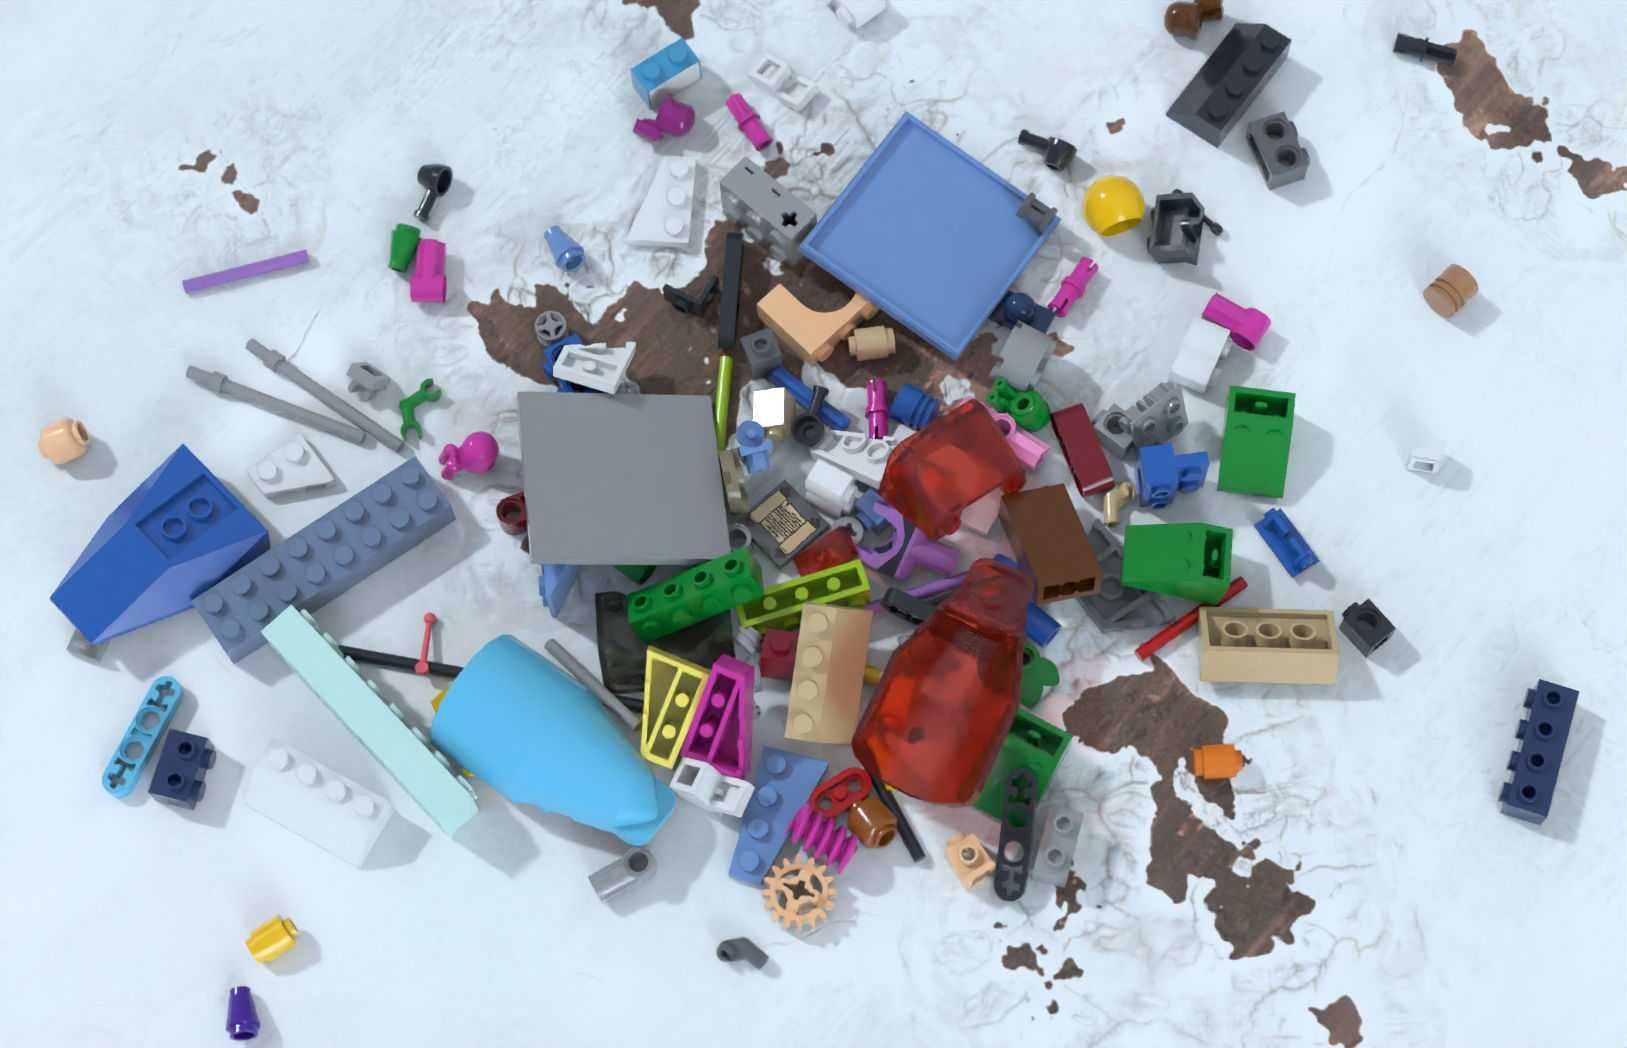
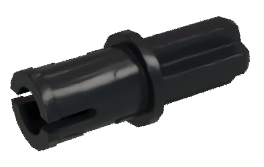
(1423, 49)

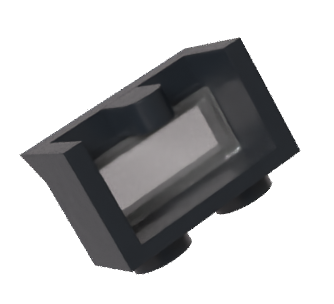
(1176, 228)

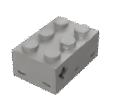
(766, 210)

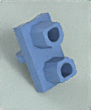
(753, 448)

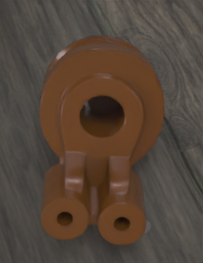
(1187, 17)

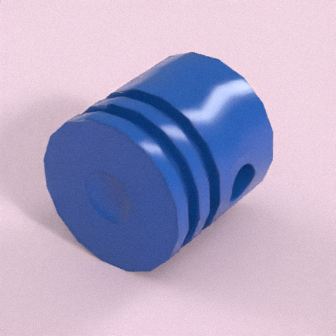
(914, 407)

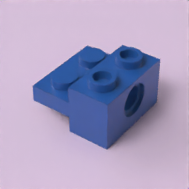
(1162, 473)

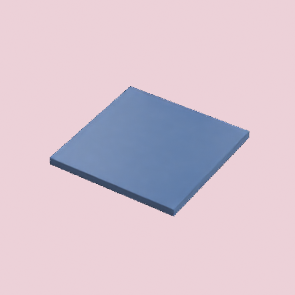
(927, 236)

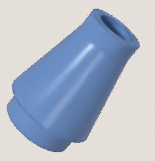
(565, 250)

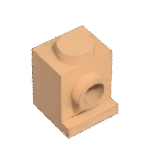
(970, 871)

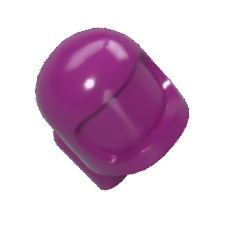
(672, 118)

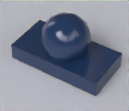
(1022, 308)

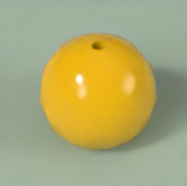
(1113, 205)

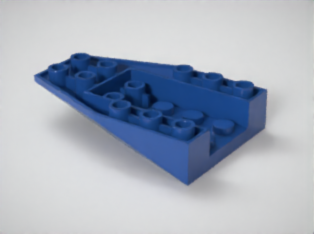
(159, 551)

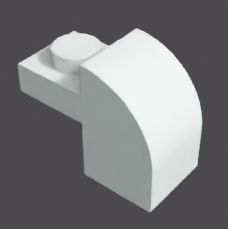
(710, 789)

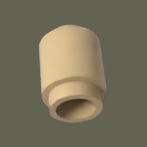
(871, 343)

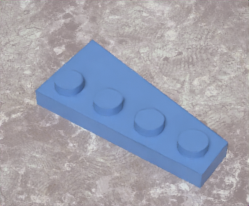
(780, 790)

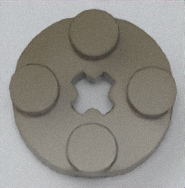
(734, 481)

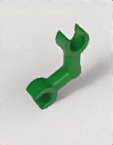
(408, 404)

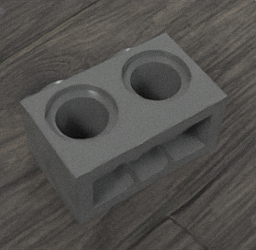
(1271, 151)

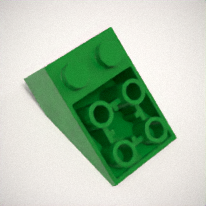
(1256, 441)
(1178, 560)
(1028, 745)

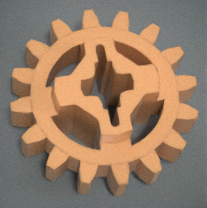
(812, 900)

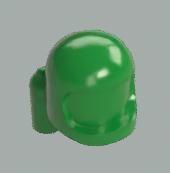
(1026, 407)

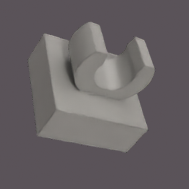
(368, 377)
(82, 648)

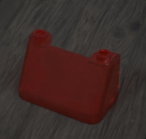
(950, 468)

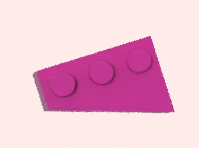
(724, 719)

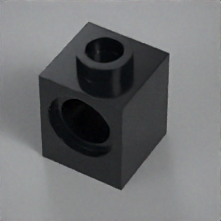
(1366, 641)

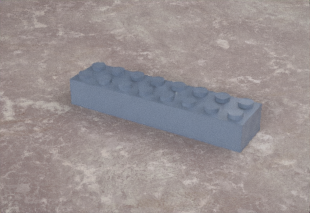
(326, 557)

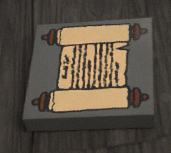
(783, 524)

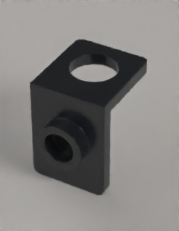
(685, 303)

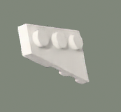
(668, 206)
(855, 454)

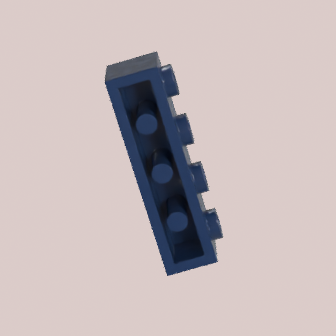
(1539, 751)

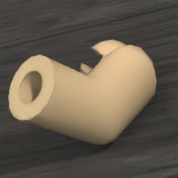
(1115, 500)

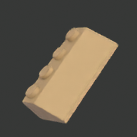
(1267, 645)
(828, 673)

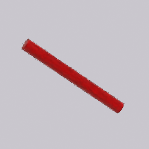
(1185, 622)

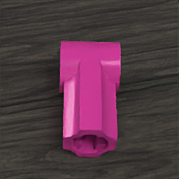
(429, 281)
(1246, 325)

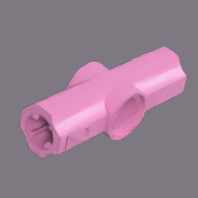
(1026, 446)

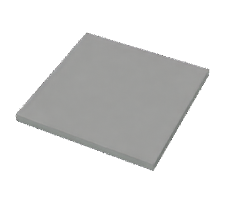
(621, 479)

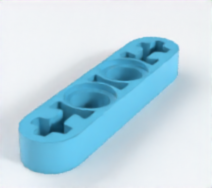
(148, 738)

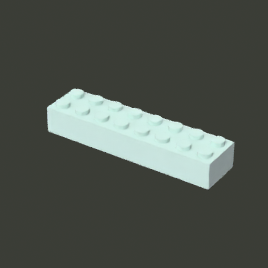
(369, 719)

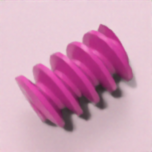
(822, 837)

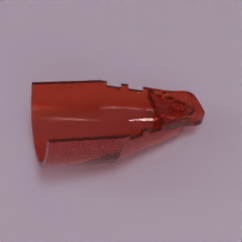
(950, 692)

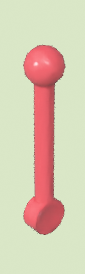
(422, 667)

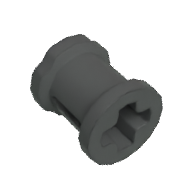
(1037, 212)

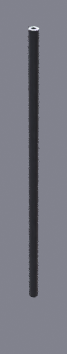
(439, 669)

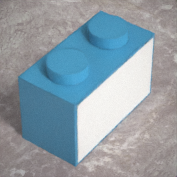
(666, 72)

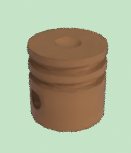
(1450, 291)

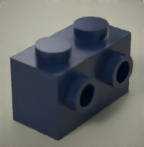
(182, 769)

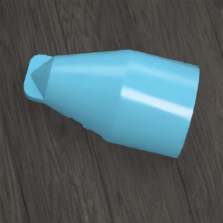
(548, 743)

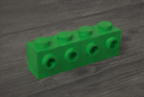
(695, 595)

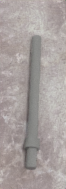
(276, 362)
(219, 382)

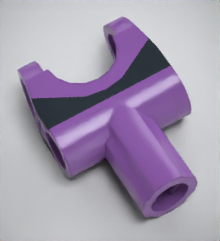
(907, 548)

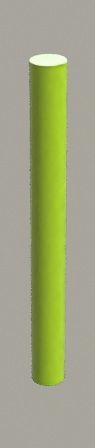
(722, 401)

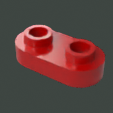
(838, 793)

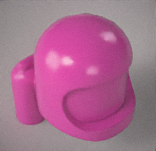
(474, 455)

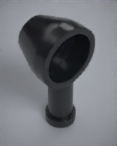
(1057, 151)
(436, 181)
(810, 419)

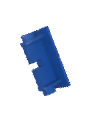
(1286, 542)

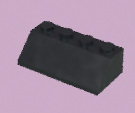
(1230, 81)

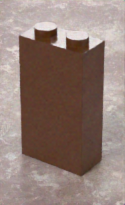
(1050, 543)

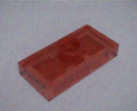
(828, 552)

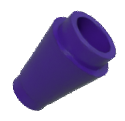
(242, 1015)

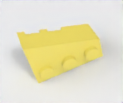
(670, 703)

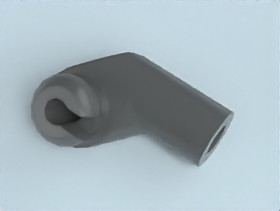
(741, 949)

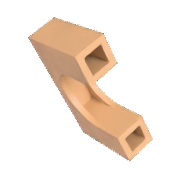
(808, 331)

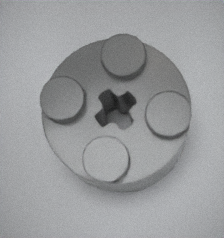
(1022, 355)

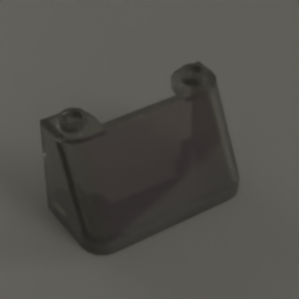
(625, 655)

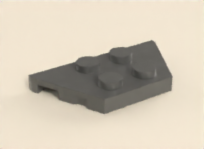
(1118, 605)

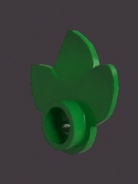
(1035, 675)

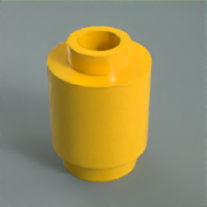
(272, 939)

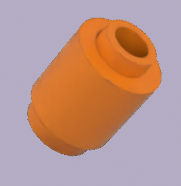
(1217, 761)

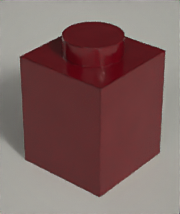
(778, 654)

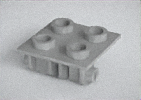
(1158, 419)

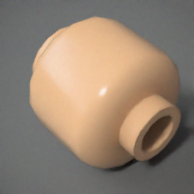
(63, 441)

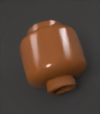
(872, 823)

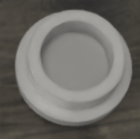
(749, 640)

